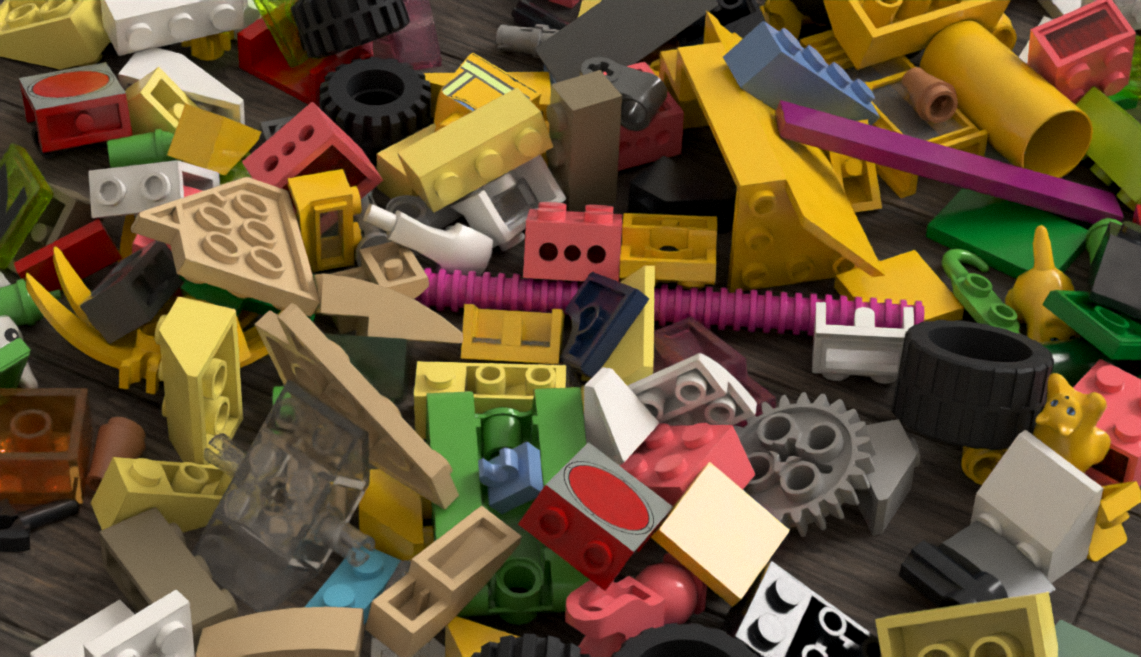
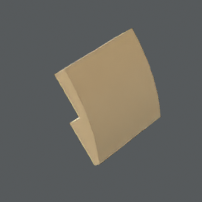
(389, 267)

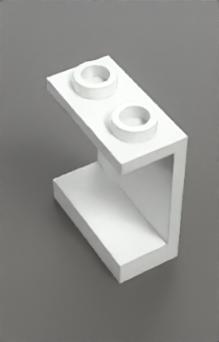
(144, 186)

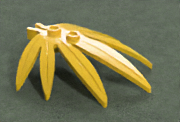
(133, 354)

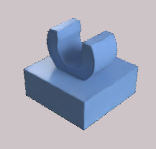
(512, 477)

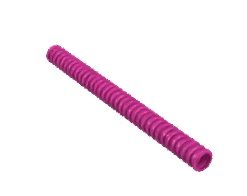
(669, 304)

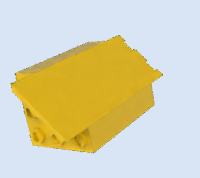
(789, 203)

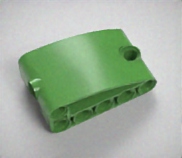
(464, 438)

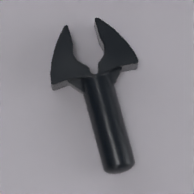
(20, 523)

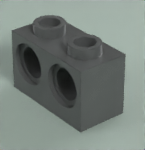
(132, 291)

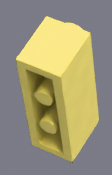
(475, 149)

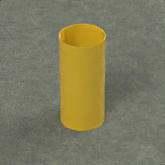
(1009, 100)

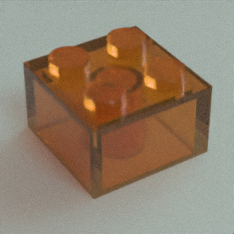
(44, 444)

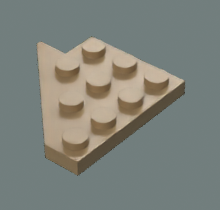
(237, 240)
(325, 370)

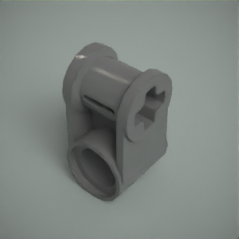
(640, 91)

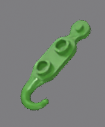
(976, 291)

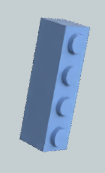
(778, 68)

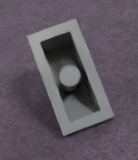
(893, 476)

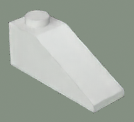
(191, 79)

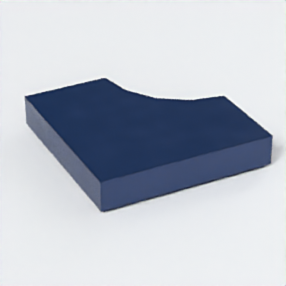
(600, 318)

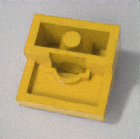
(691, 235)

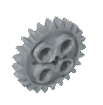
(807, 459)

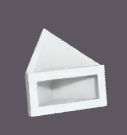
(614, 416)

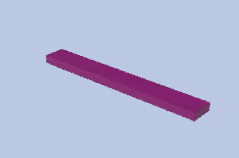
(944, 164)

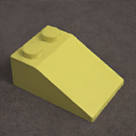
(53, 32)

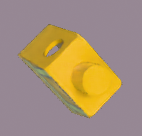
(474, 86)

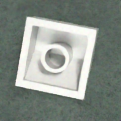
(1040, 505)

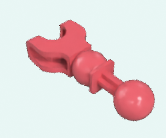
(656, 597)

